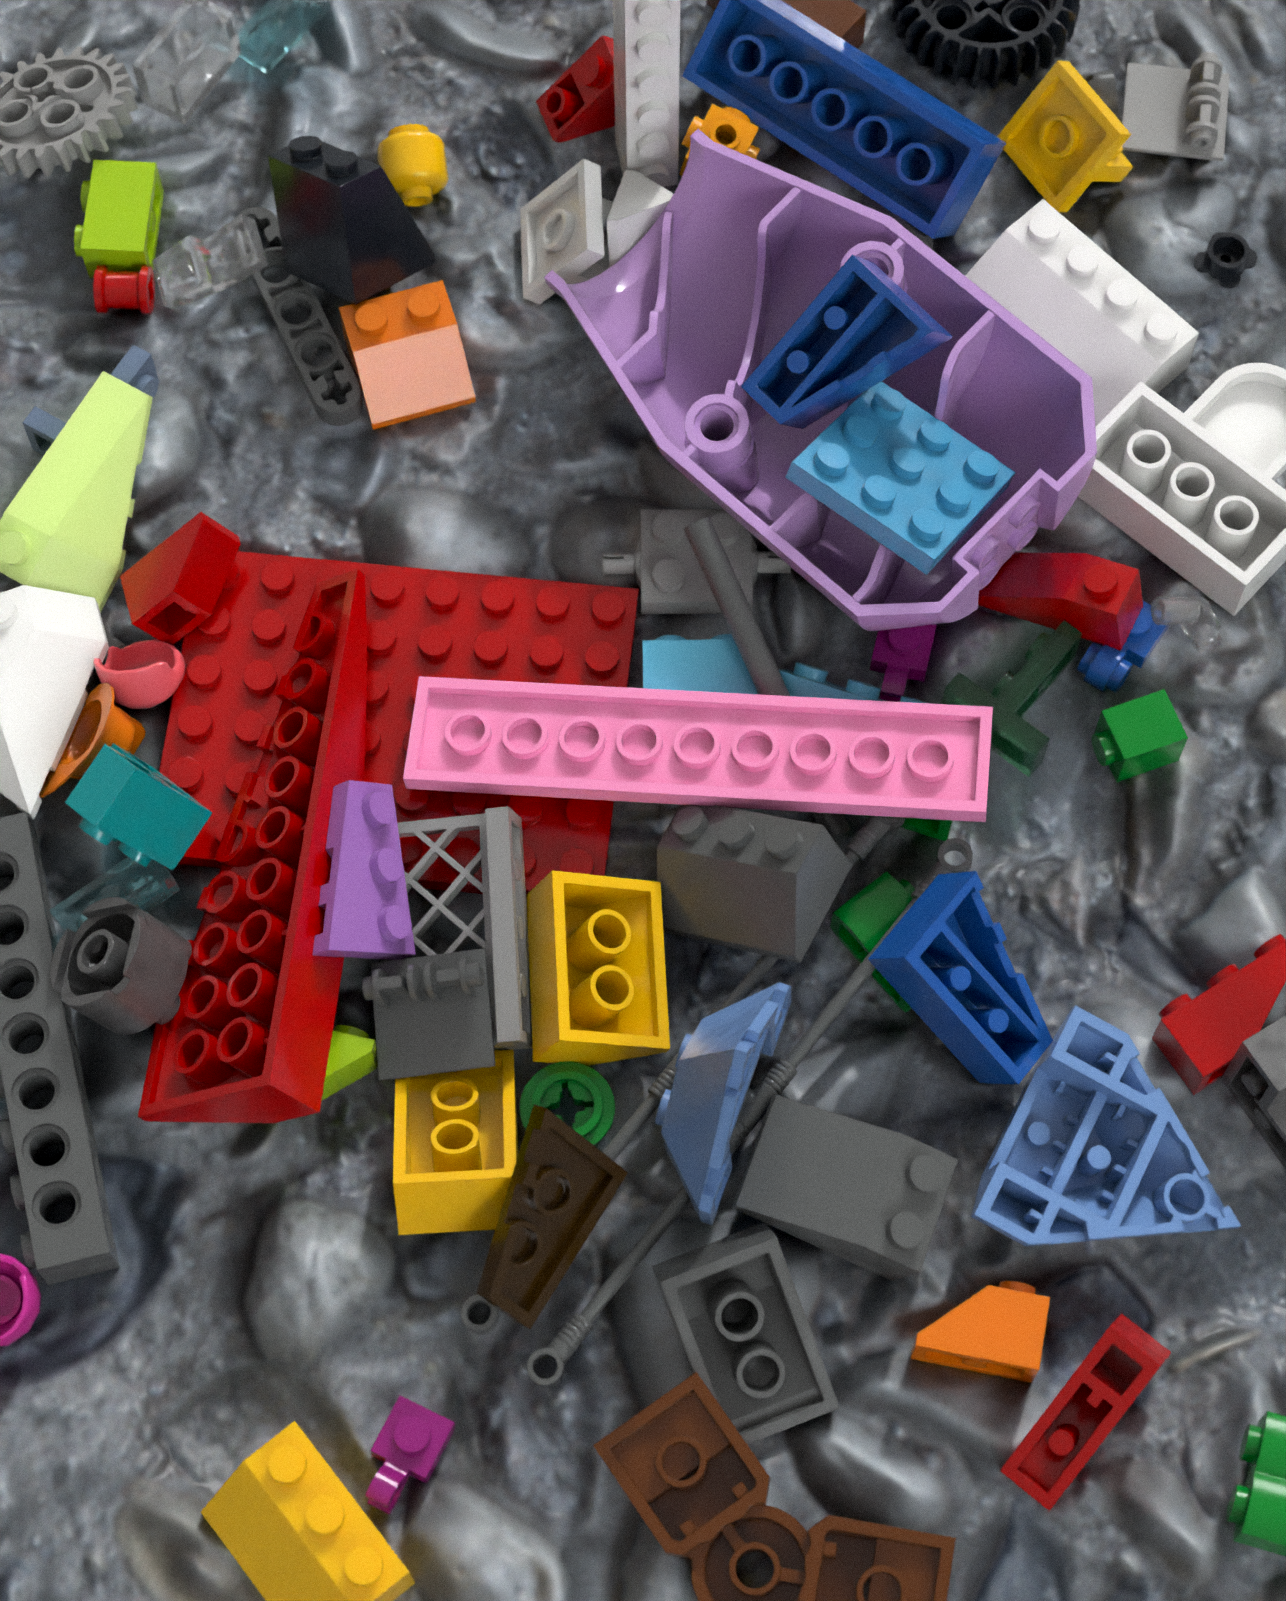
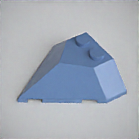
(710, 1090)
(1095, 1150)

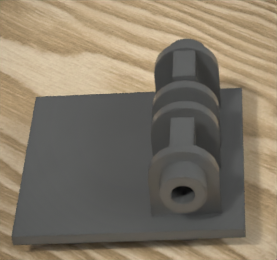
(431, 1014)

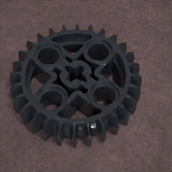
(986, 36)

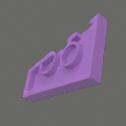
(367, 884)

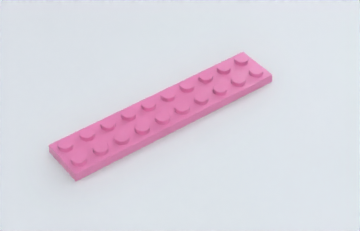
(701, 748)

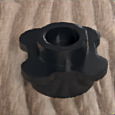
(1230, 247)

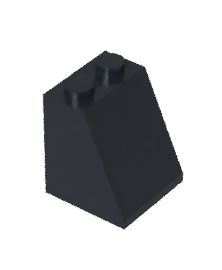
(343, 221)

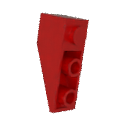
(1206, 1031)

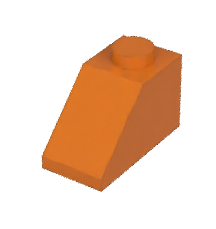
(990, 1333)

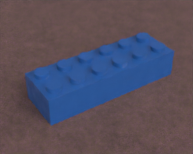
(845, 112)

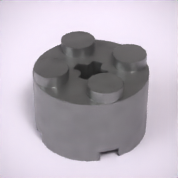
(121, 967)

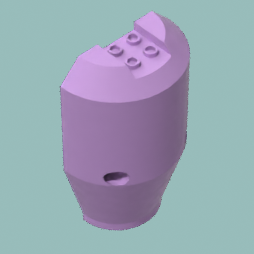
(723, 285)

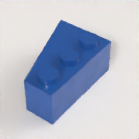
(843, 345)
(961, 983)

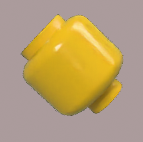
(414, 163)

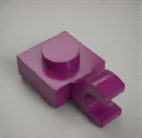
(902, 656)
(408, 1447)

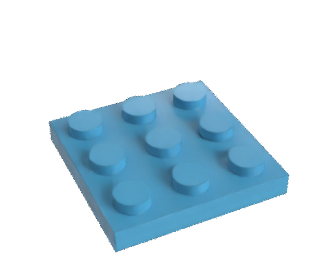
(900, 476)

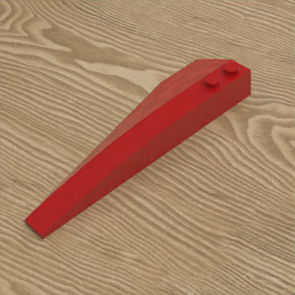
(253, 996)

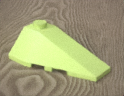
(75, 505)

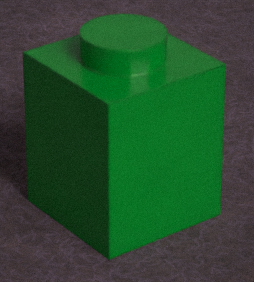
(1139, 736)

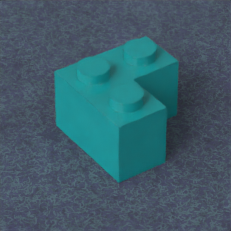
(137, 806)

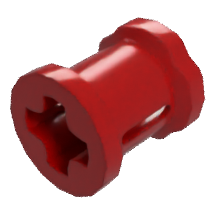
(124, 289)

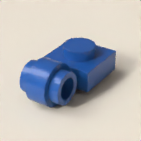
(1110, 667)

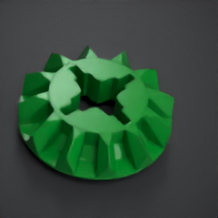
(585, 1087)

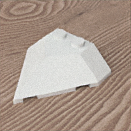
(44, 672)

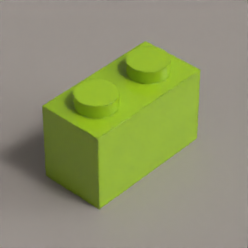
(120, 216)

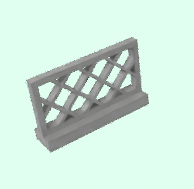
(502, 911)

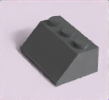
(747, 879)

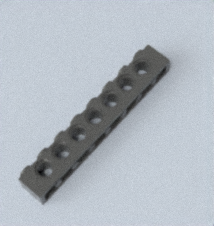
(87, 1239)

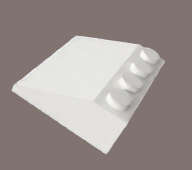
(1085, 306)

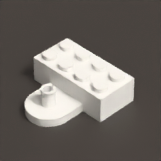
(1200, 480)

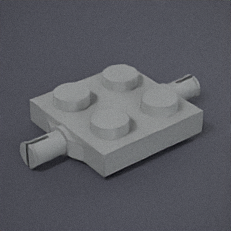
(669, 569)

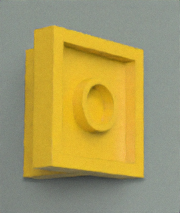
(1066, 138)

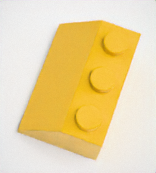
(596, 969)
(302, 1529)

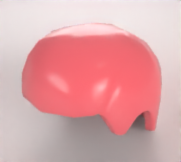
(142, 673)

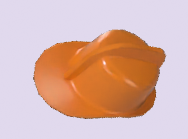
(97, 725)

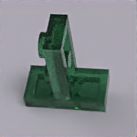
(1016, 694)

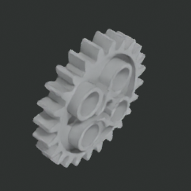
(62, 110)

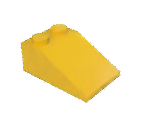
(454, 1148)

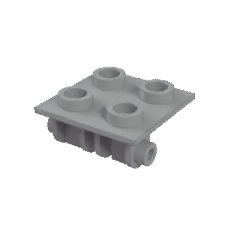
(1177, 109)

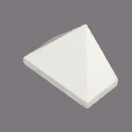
(633, 212)

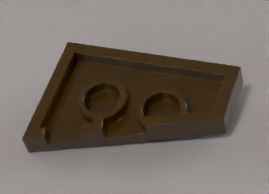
(546, 1217)

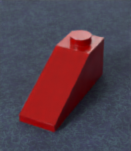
(1082, 589)
(1085, 1411)

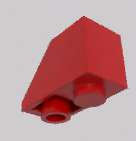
(582, 96)
(180, 579)

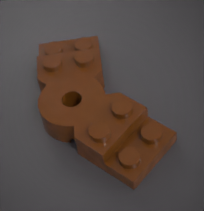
(710, 1506)

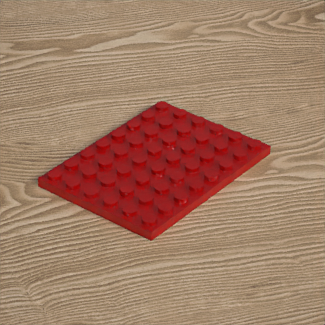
(415, 628)

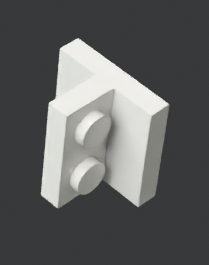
(565, 231)

